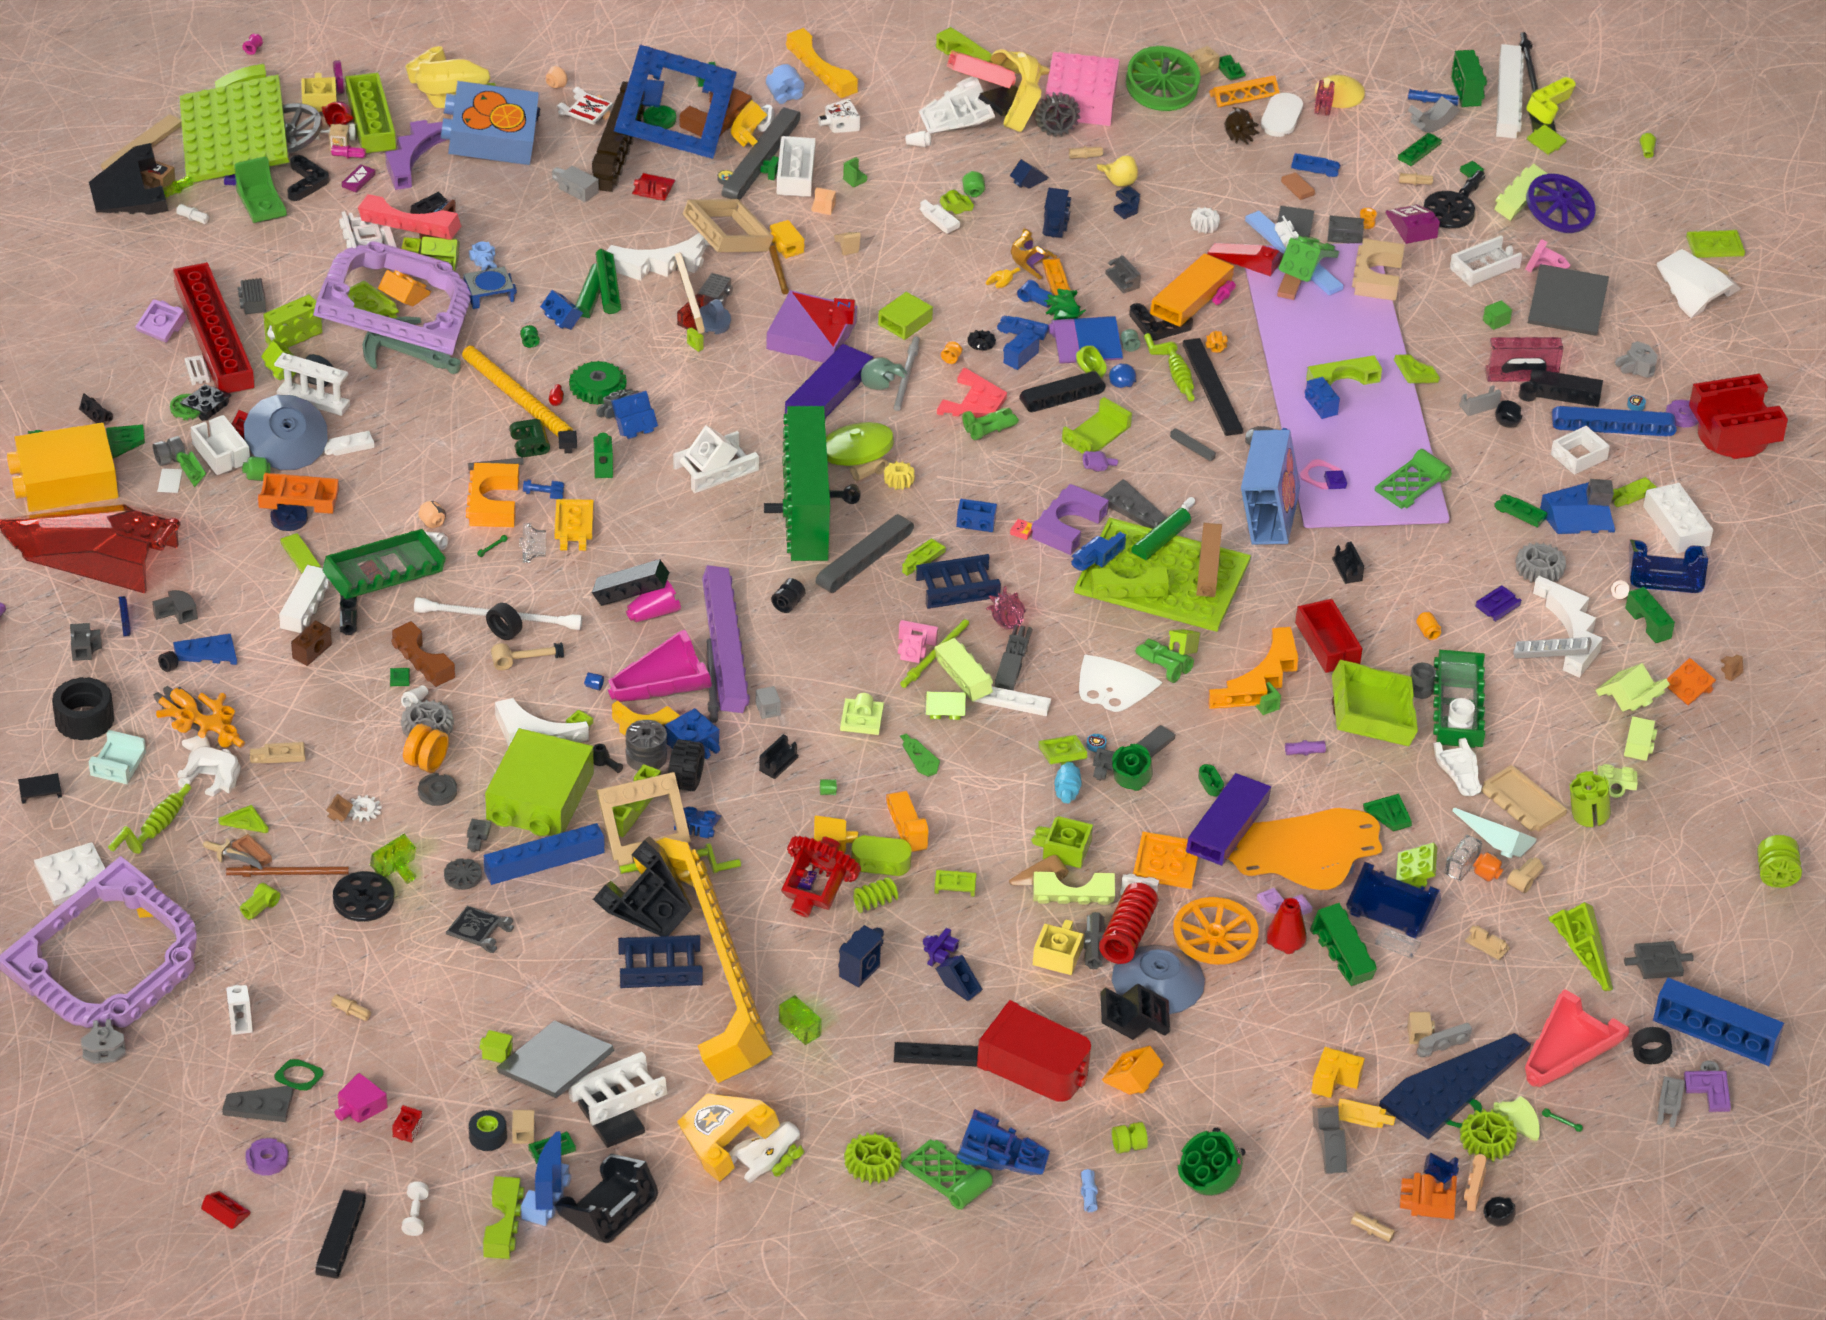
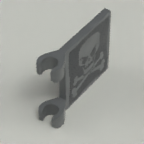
(477, 926)

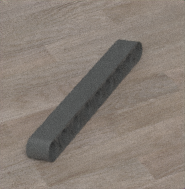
(763, 150)

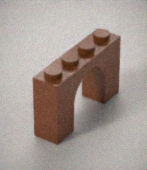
(694, 119)

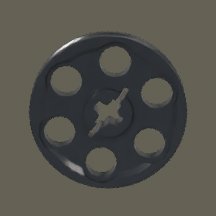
(1455, 208)
(363, 889)

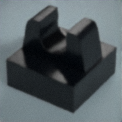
(567, 440)

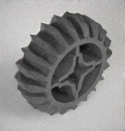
(1070, 113)

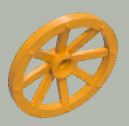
(1215, 933)

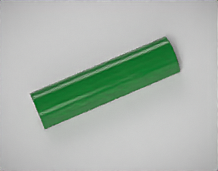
(608, 281)
(589, 293)
(1162, 534)

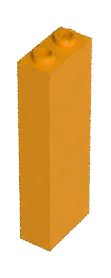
(1191, 290)

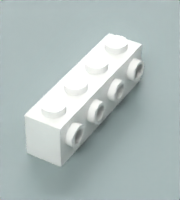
(304, 599)

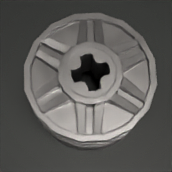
(646, 744)

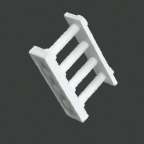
(318, 398)
(736, 468)
(612, 1075)

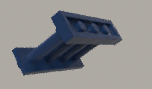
(960, 593)
(660, 976)

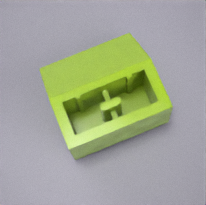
(441, 249)

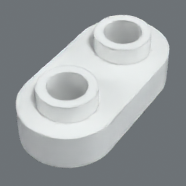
(763, 125)

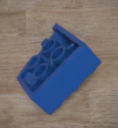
(1571, 514)

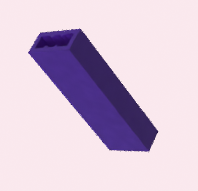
(832, 380)
(1228, 819)

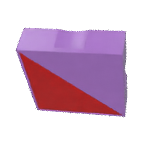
(807, 328)

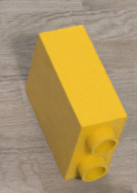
(63, 467)

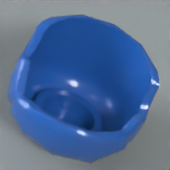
(1122, 375)

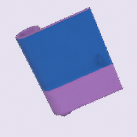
(1081, 332)

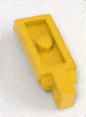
(1363, 1114)

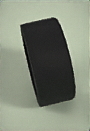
(497, 625)
(1649, 1035)

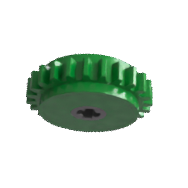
(596, 381)

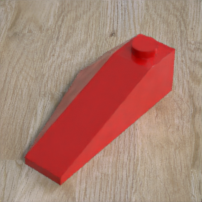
(1253, 257)

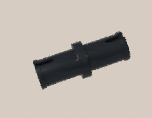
(1472, 183)

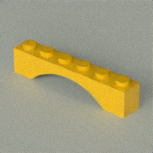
(839, 80)

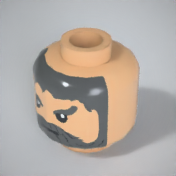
(432, 514)

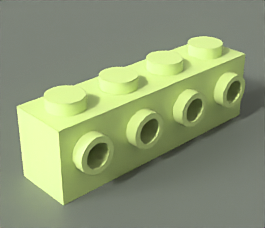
(1514, 196)
(964, 669)

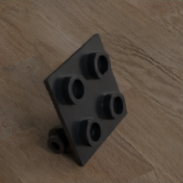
(207, 401)

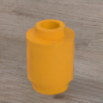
(1428, 625)

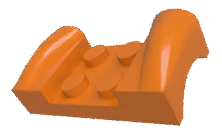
(299, 490)

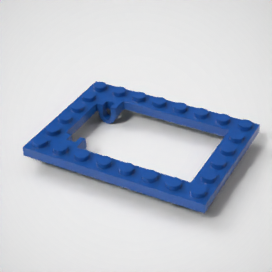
(651, 62)

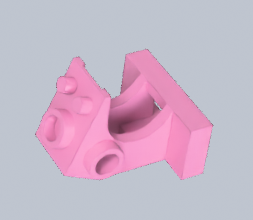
(1545, 256)
(914, 645)

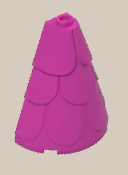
(661, 672)

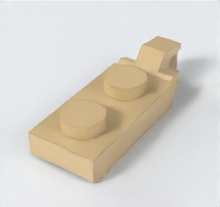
(278, 753)

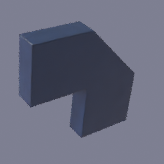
(1130, 202)

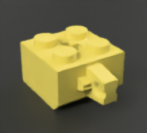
(318, 91)
(1058, 948)

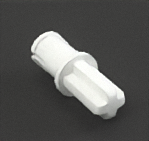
(192, 214)

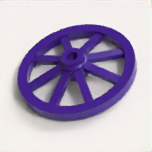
(1562, 200)

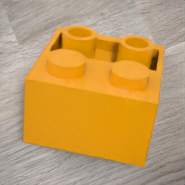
(403, 288)

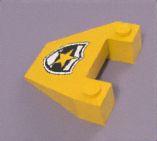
(717, 1121)

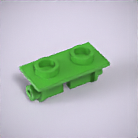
(191, 467)

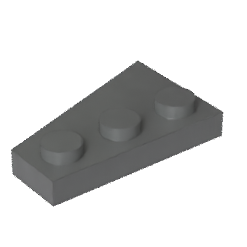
(260, 1104)

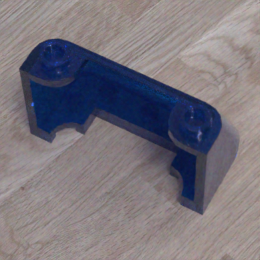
(1667, 572)
(1393, 902)

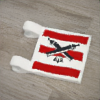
(587, 108)

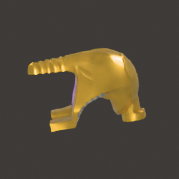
(1027, 256)

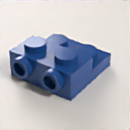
(634, 414)

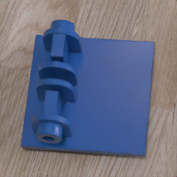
(702, 820)

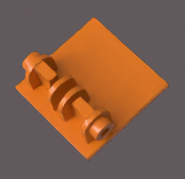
(1690, 681)

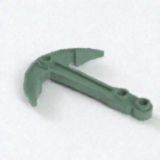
(438, 359)

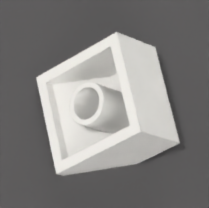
(711, 450)

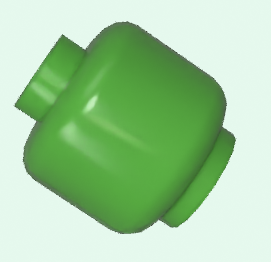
(973, 183)
(255, 468)

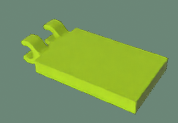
(371, 300)

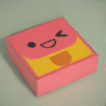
(1021, 529)

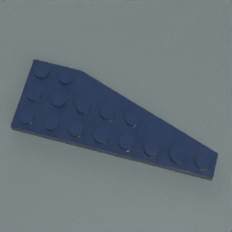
(1441, 1092)

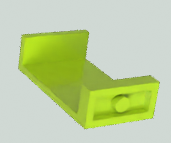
(1099, 429)

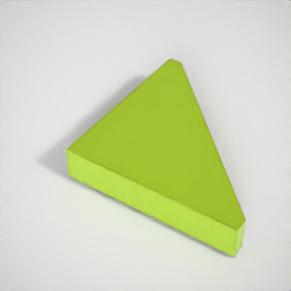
(244, 818)

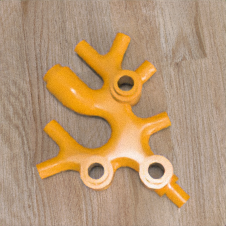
(218, 722)

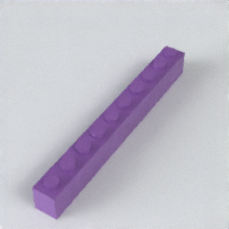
(725, 639)

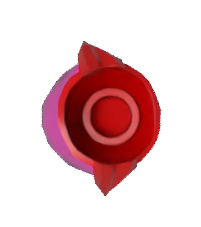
(337, 113)

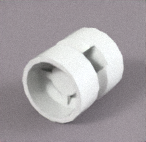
(1461, 714)

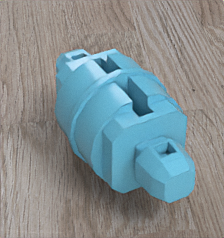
(1068, 782)

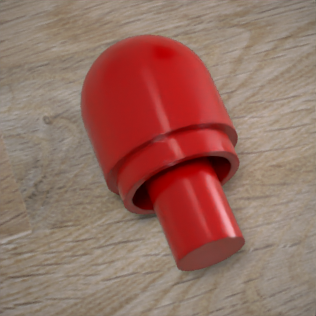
(556, 395)

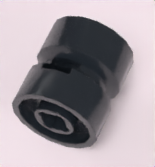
(788, 595)

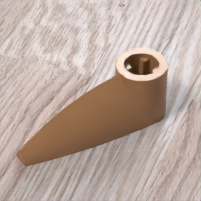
(1050, 864)

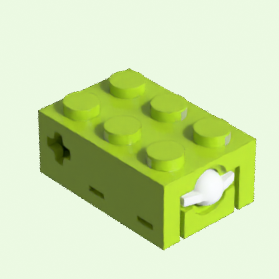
(292, 322)

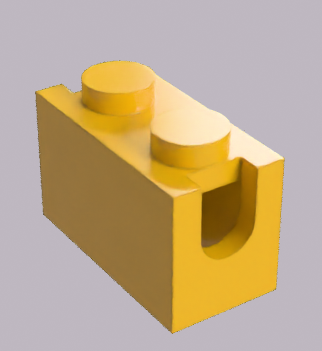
(787, 239)

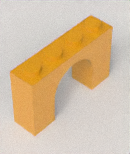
(487, 478)

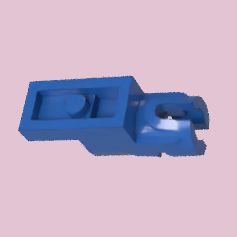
(1098, 551)

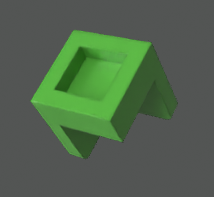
(852, 174)
(1269, 702)

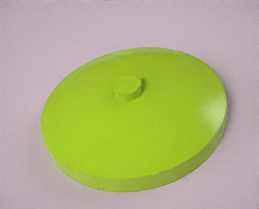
(858, 443)

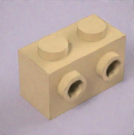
(1205, 59)

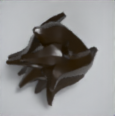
(1240, 125)

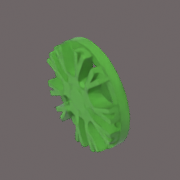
(181, 410)

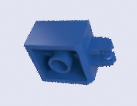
(696, 728)

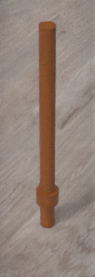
(247, 870)

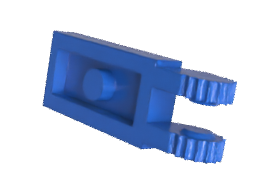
(1315, 164)
(1017, 325)

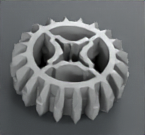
(1540, 561)
(428, 713)

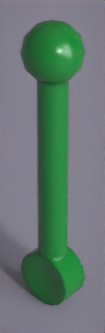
(481, 553)
(1547, 1113)

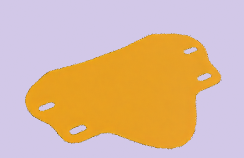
(1306, 844)

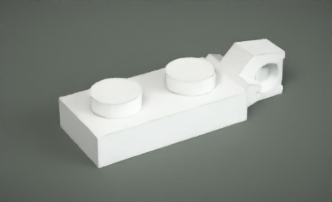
(939, 216)

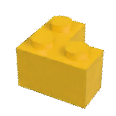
(1336, 1068)

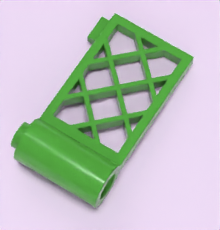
(1427, 466)
(965, 1187)

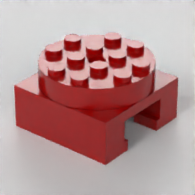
(1735, 417)

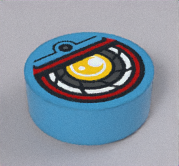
(1636, 402)
(1096, 741)

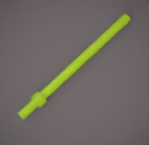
(915, 672)

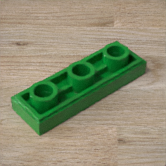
(1419, 149)

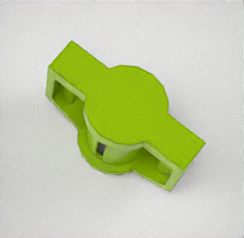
(956, 202)

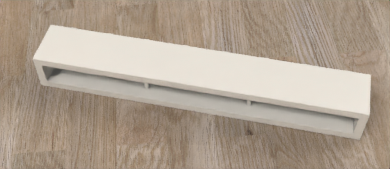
(1509, 91)

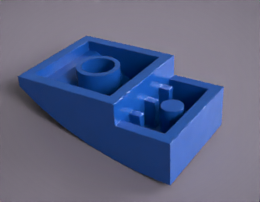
(548, 1173)

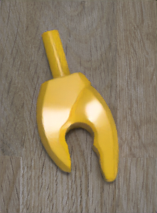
(1003, 277)

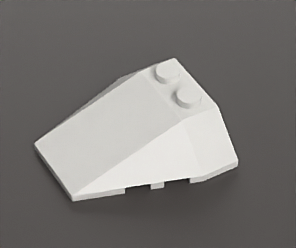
(957, 108)
(1694, 281)

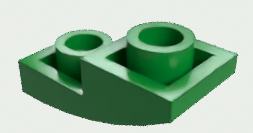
(1229, 68)

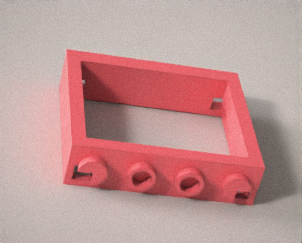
(981, 69)

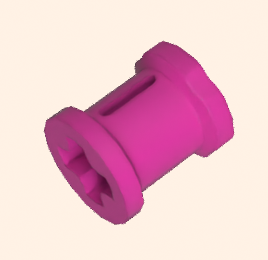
(251, 45)

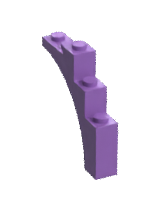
(410, 148)

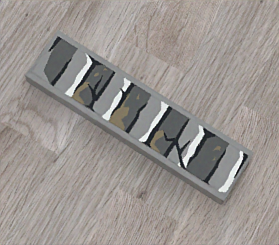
(1552, 647)

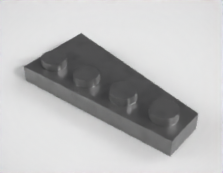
(1133, 505)

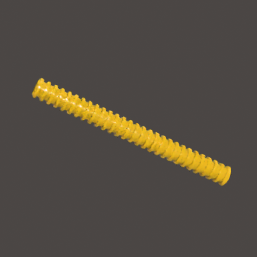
(514, 390)

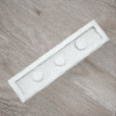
(1017, 701)

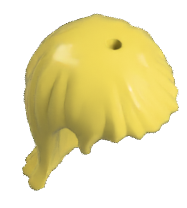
(1121, 172)

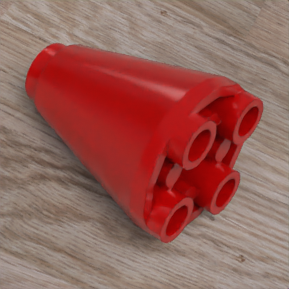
(1287, 928)

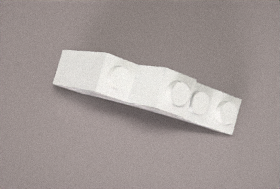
(512, 716)

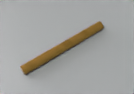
(779, 272)

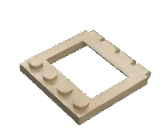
(634, 792)

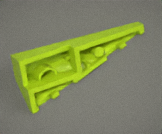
(1583, 937)

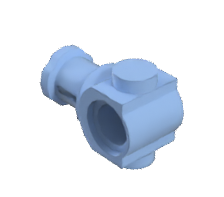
(482, 255)

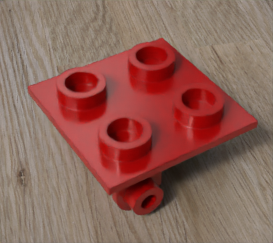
(653, 186)

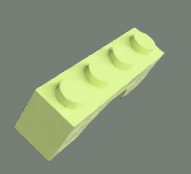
(1048, 888)

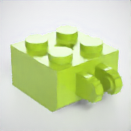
(1066, 839)

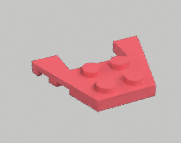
(980, 400)

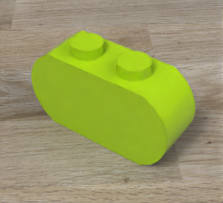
(882, 855)

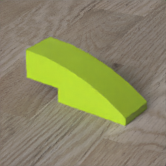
(242, 75)

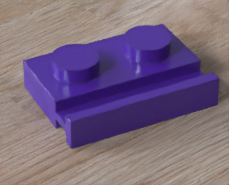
(1498, 603)

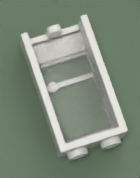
(1484, 261)

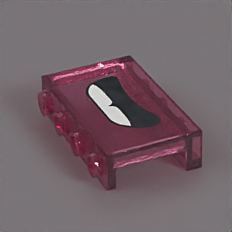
(1515, 357)

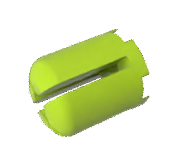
(1594, 799)

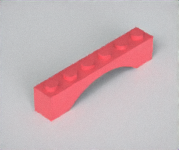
(436, 224)

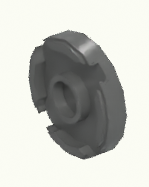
(437, 789)

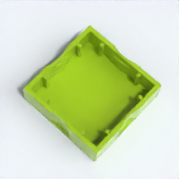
(1374, 703)

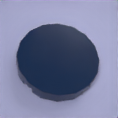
(289, 517)

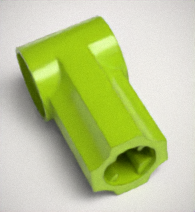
(263, 897)

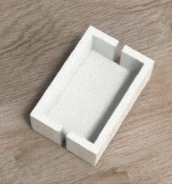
(223, 447)

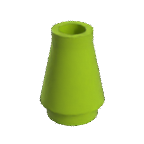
(1647, 144)

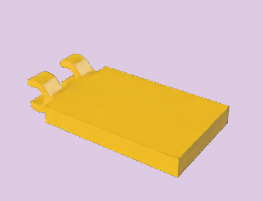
(573, 521)

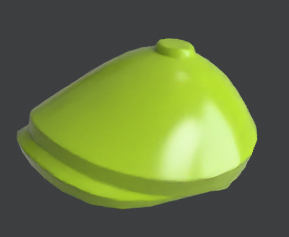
(1090, 360)

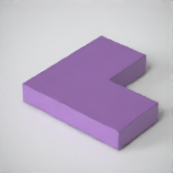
(1712, 1083)

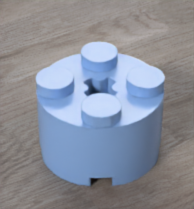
(785, 83)

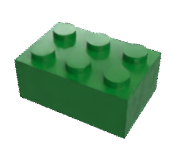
(1468, 78)

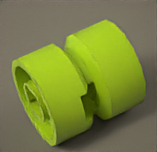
(1129, 1137)

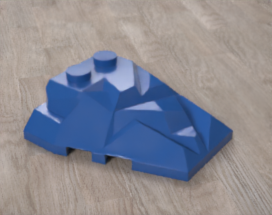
(1000, 1149)

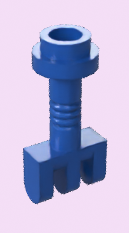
(556, 489)

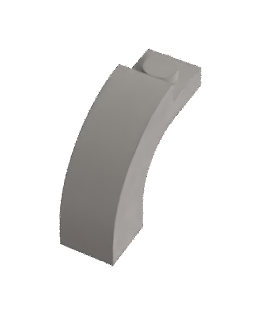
(1434, 118)

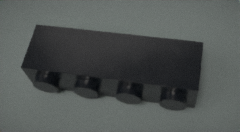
(630, 582)

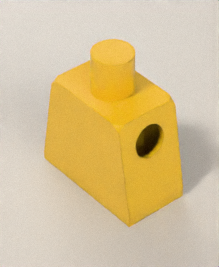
(834, 829)

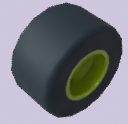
(487, 1130)

